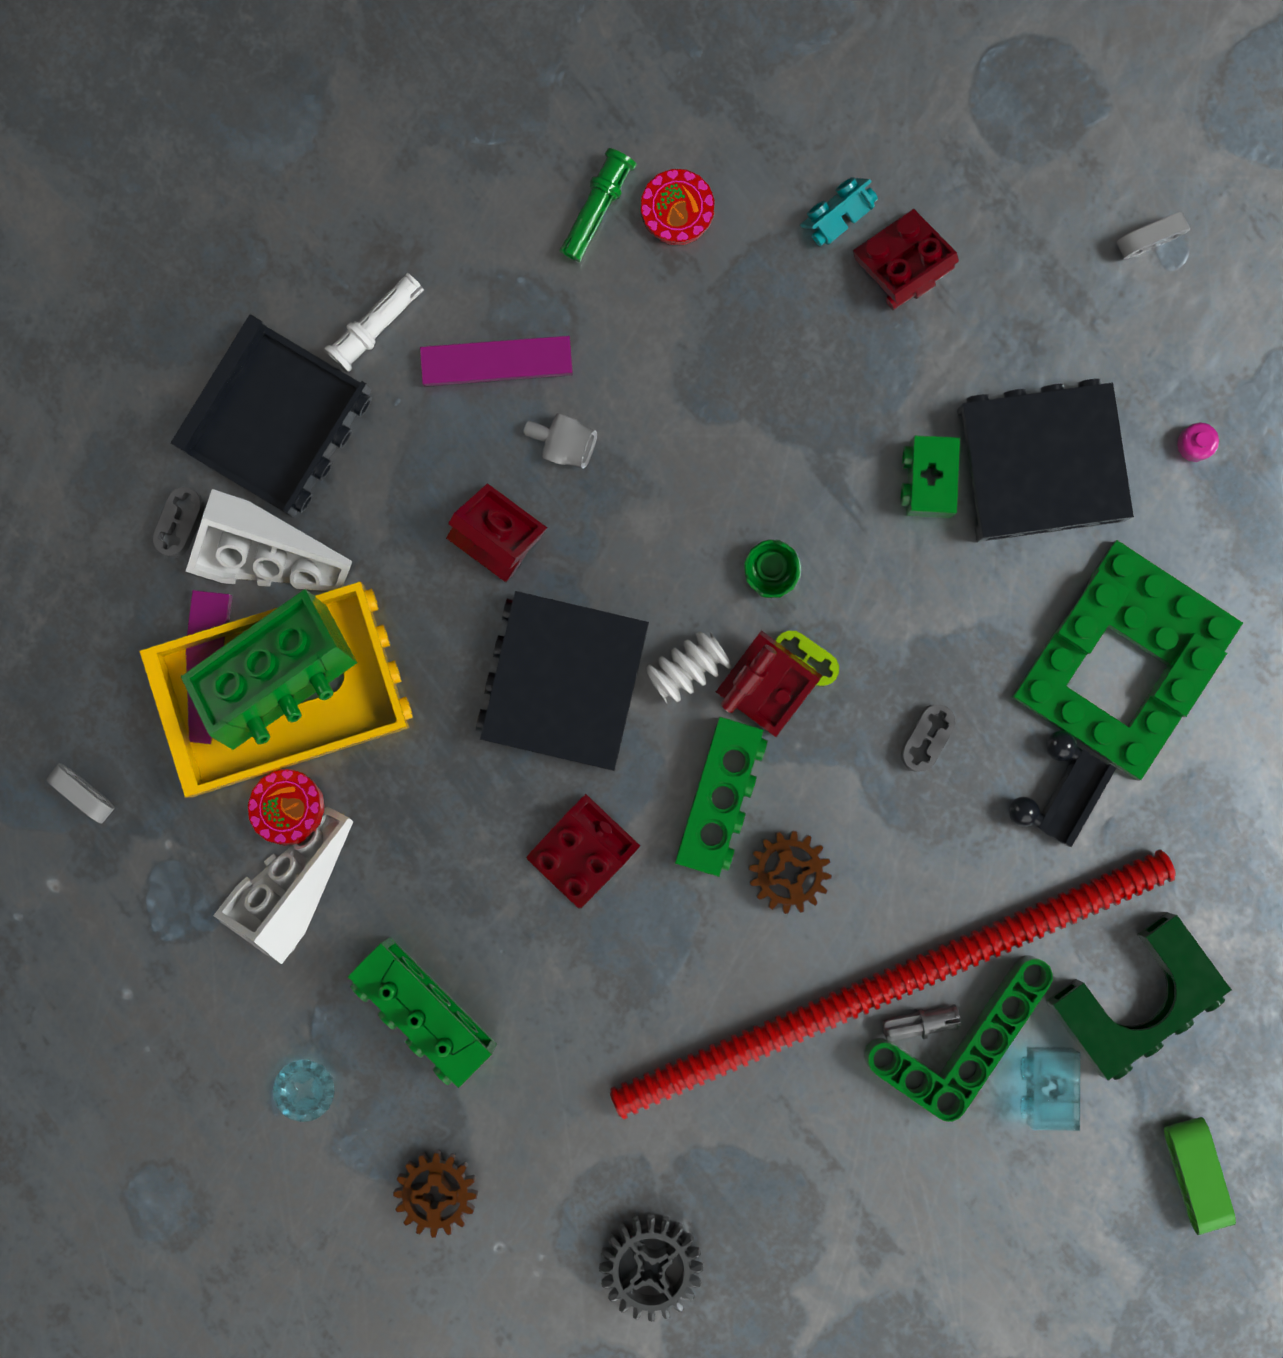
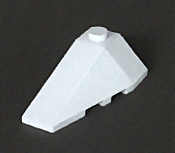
(252, 544)

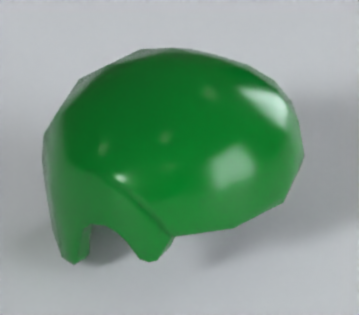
(772, 568)

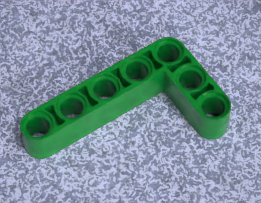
(969, 1048)

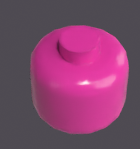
(1198, 442)

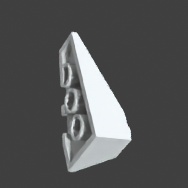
(282, 898)

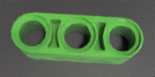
(1199, 1175)

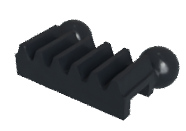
(1075, 793)

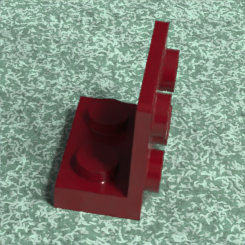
(582, 851)

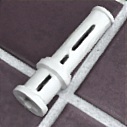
(362, 333)

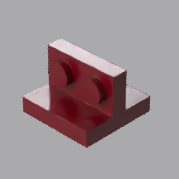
(494, 531)

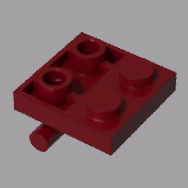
(906, 258)
(768, 684)

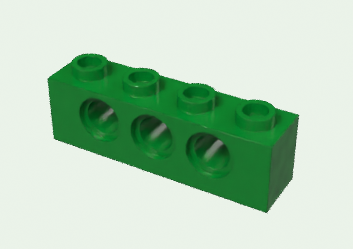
(726, 737)

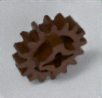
(794, 888)
(419, 1193)

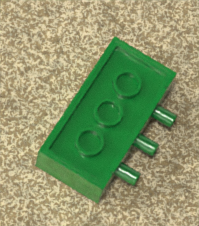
(269, 671)
(422, 1012)

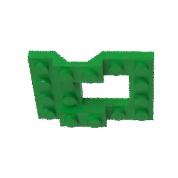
(1157, 617)

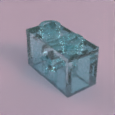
(1062, 1106)

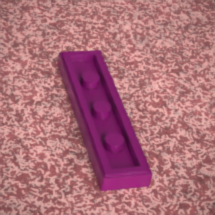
(496, 361)
(206, 612)

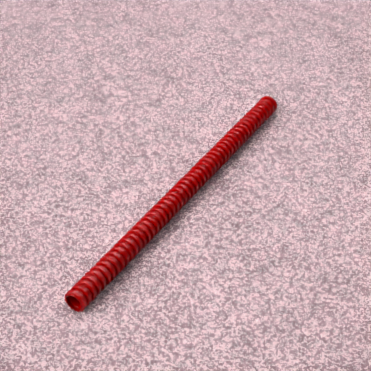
(894, 983)

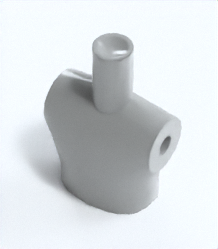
(565, 441)

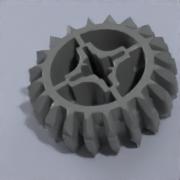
(664, 1256)

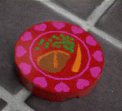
(677, 206)
(285, 807)

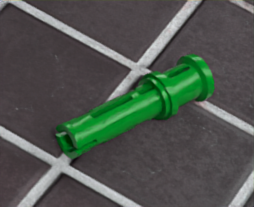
(604, 190)

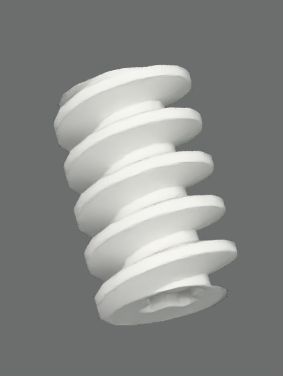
(688, 666)

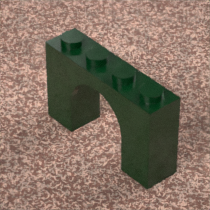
(1190, 989)

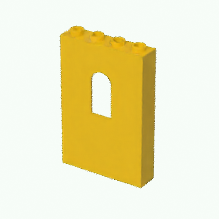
(358, 712)

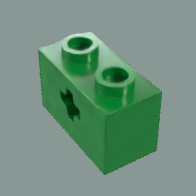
(940, 456)

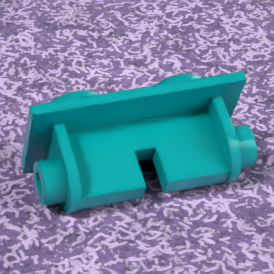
(850, 199)

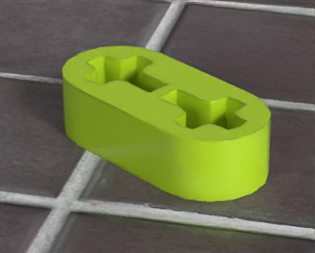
(814, 652)

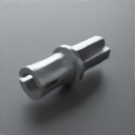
(921, 1023)

